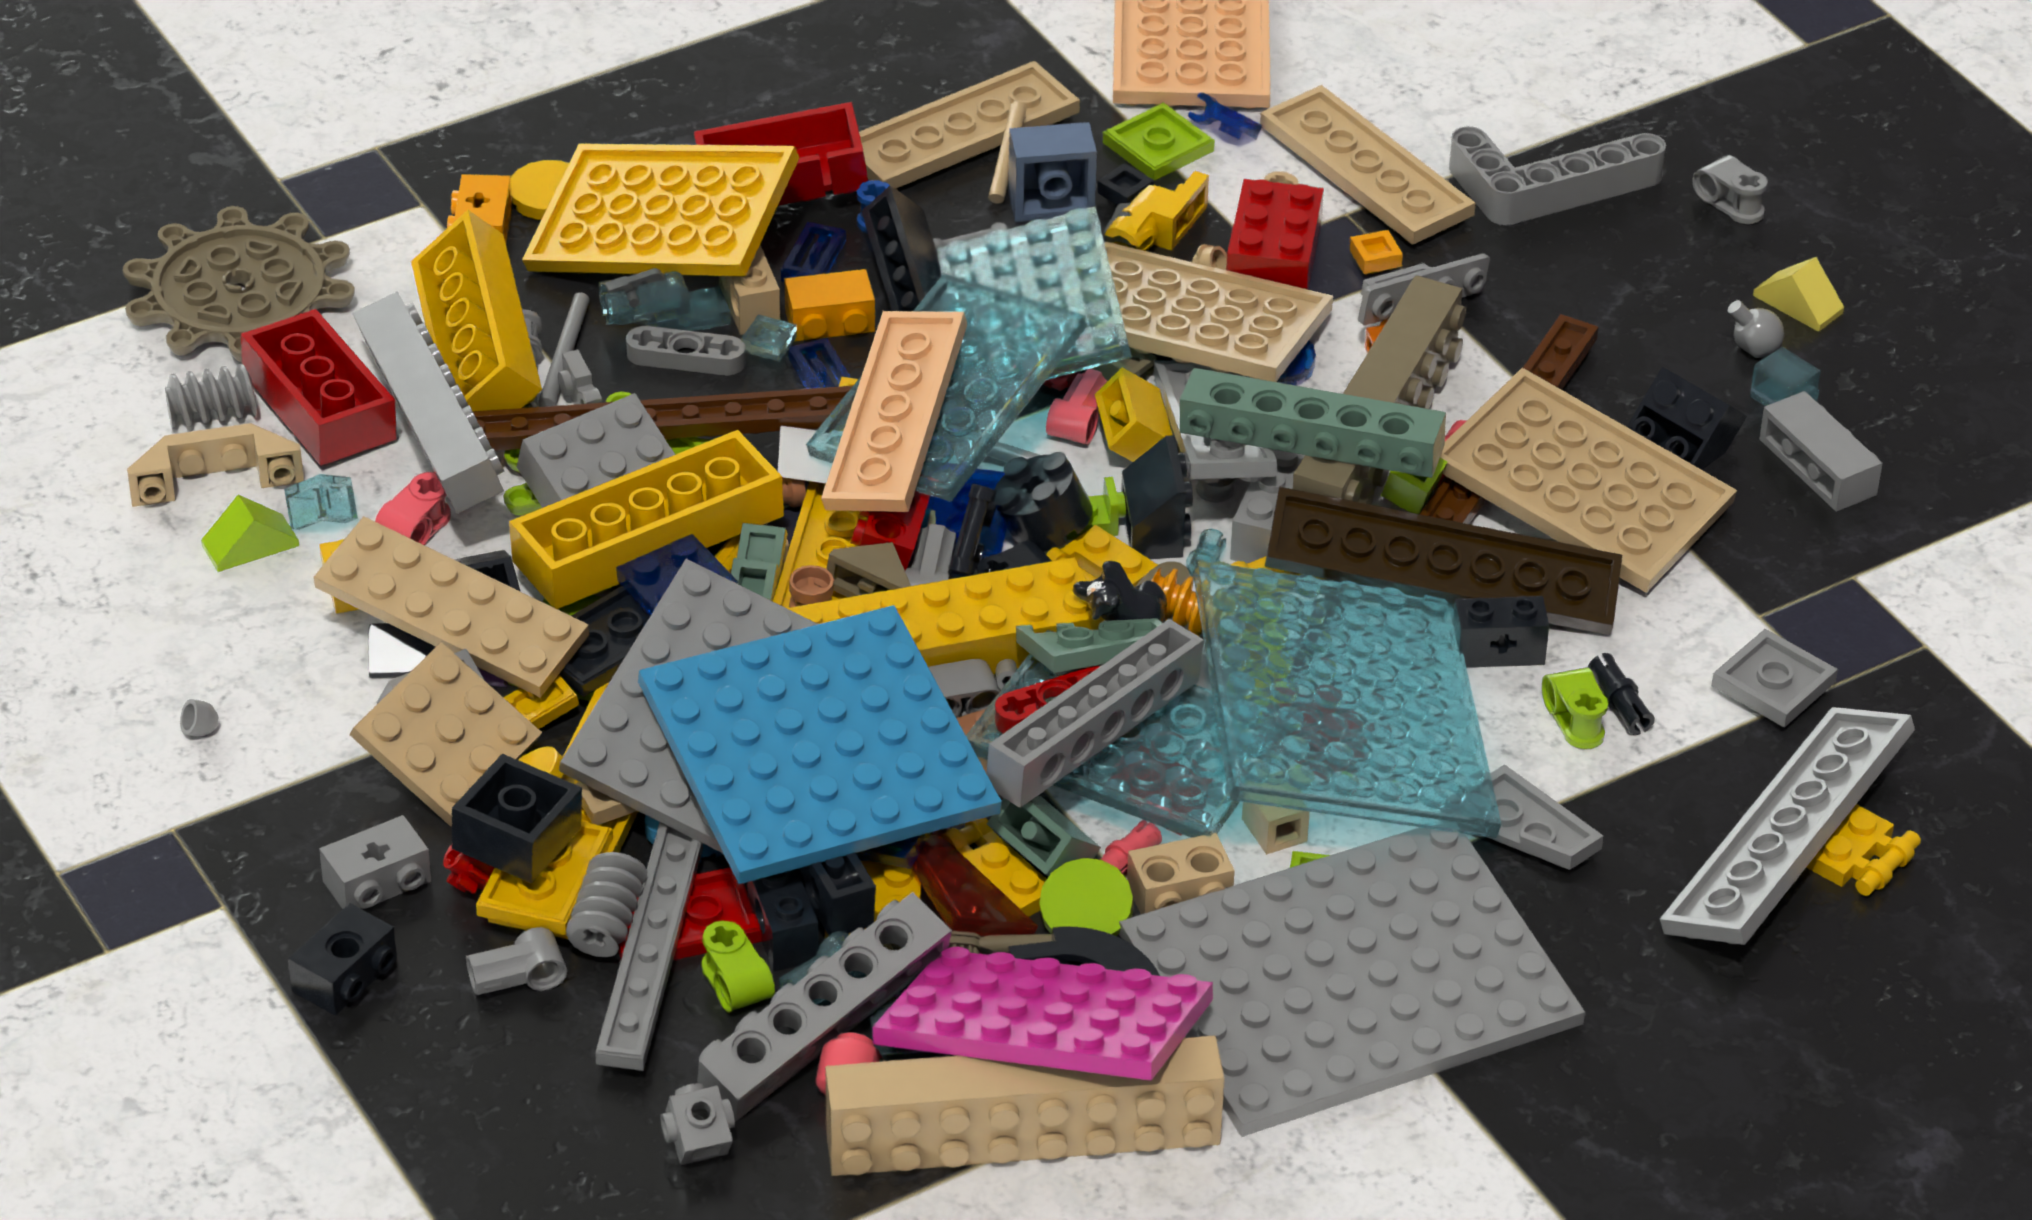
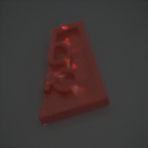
(965, 895)

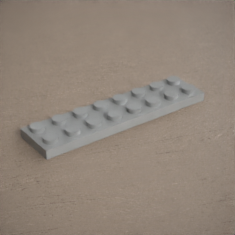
(1787, 826)

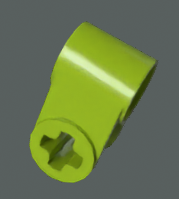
(1576, 706)
(735, 967)

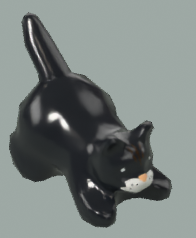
(1117, 599)

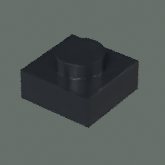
(1123, 184)

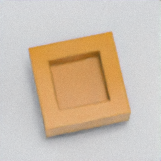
(1376, 251)

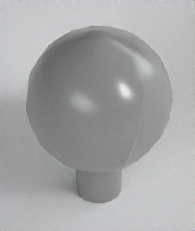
(1756, 330)

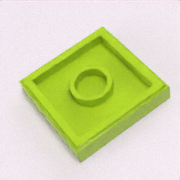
(1158, 141)

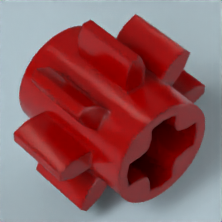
(466, 871)

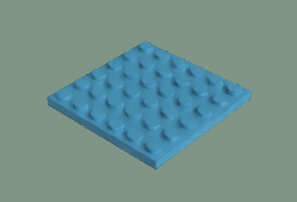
(818, 743)

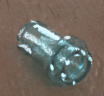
(1207, 549)

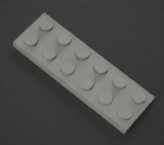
(1209, 458)

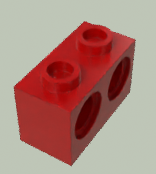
(894, 527)

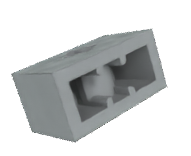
(375, 864)

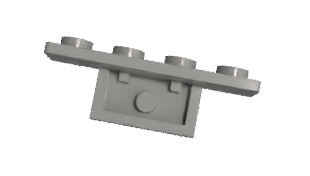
(1384, 292)

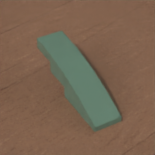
(760, 558)

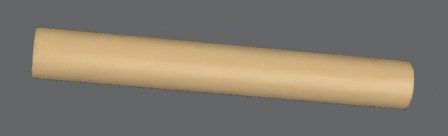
(1000, 177)

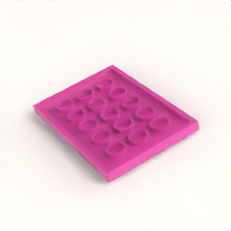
(1045, 1013)

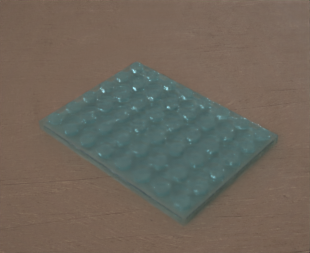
(1343, 700)

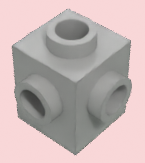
(698, 1123)

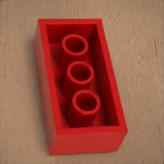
(319, 387)

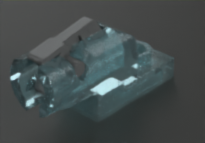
(662, 302)

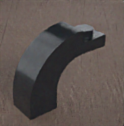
(1085, 946)

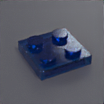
(652, 573)

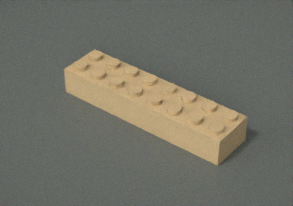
(1004, 1112)

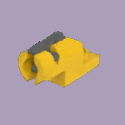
(1159, 215)

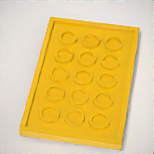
(661, 209)

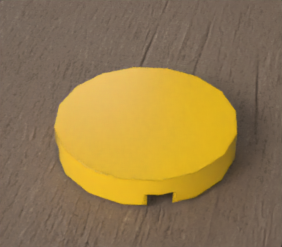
(535, 186)

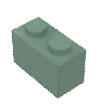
(1042, 834)

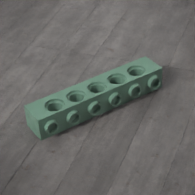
(1312, 422)

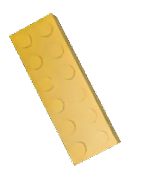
(477, 315)
(703, 491)

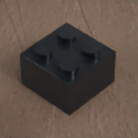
(516, 818)

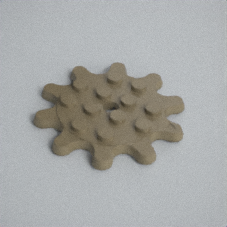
(197, 275)

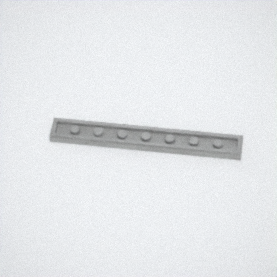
(649, 950)

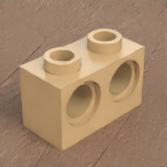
(752, 293)
(1178, 871)

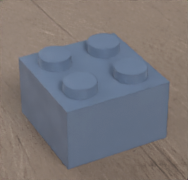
(1051, 170)

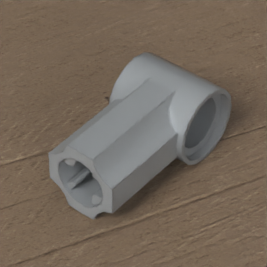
(932, 555)
(530, 960)

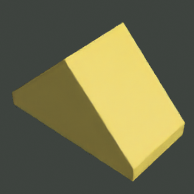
(1803, 294)

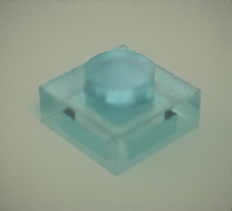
(769, 337)

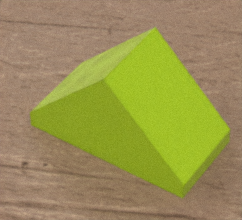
(247, 534)

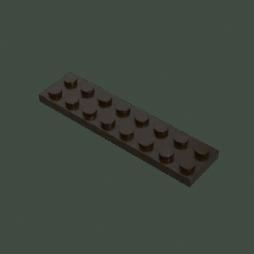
(1441, 558)

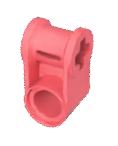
(417, 509)

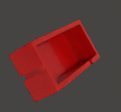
(825, 142)

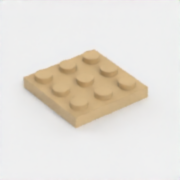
(443, 730)

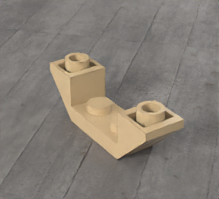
(211, 452)

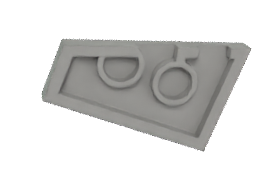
(1539, 823)

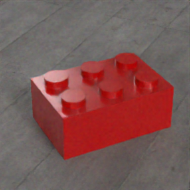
(1276, 232)

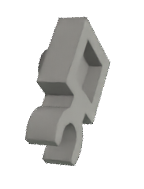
(577, 379)

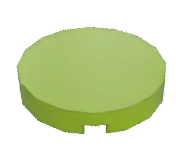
(1086, 896)

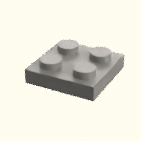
(1774, 677)

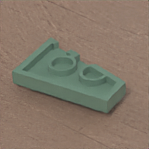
(1081, 647)

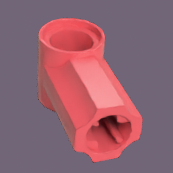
(1077, 413)

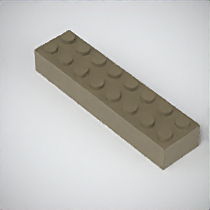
(1401, 369)

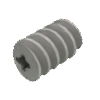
(209, 395)
(606, 903)

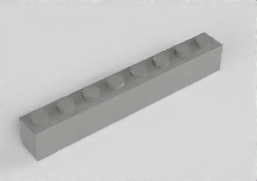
(431, 401)

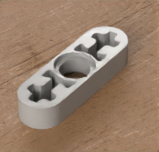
(647, 344)

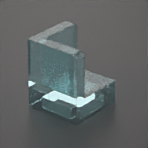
(321, 499)

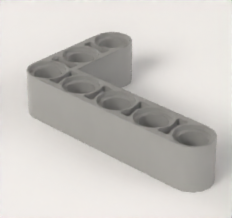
(1554, 184)

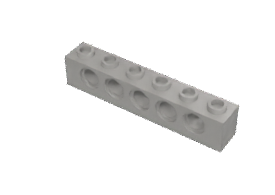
(1094, 712)
(853, 999)

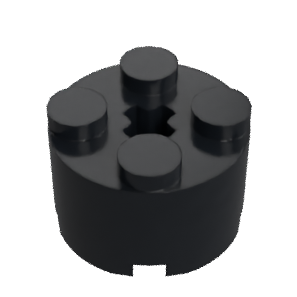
(1042, 500)

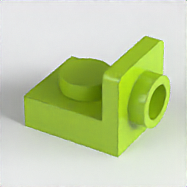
(1106, 510)

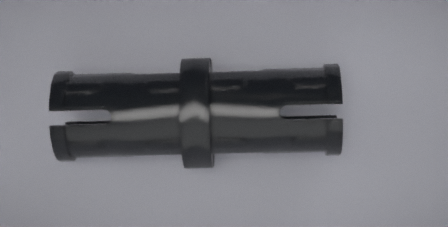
(1621, 694)

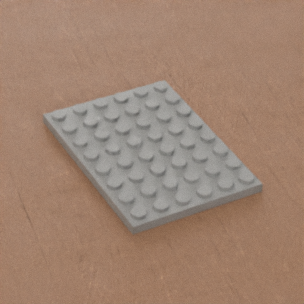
(1357, 974)

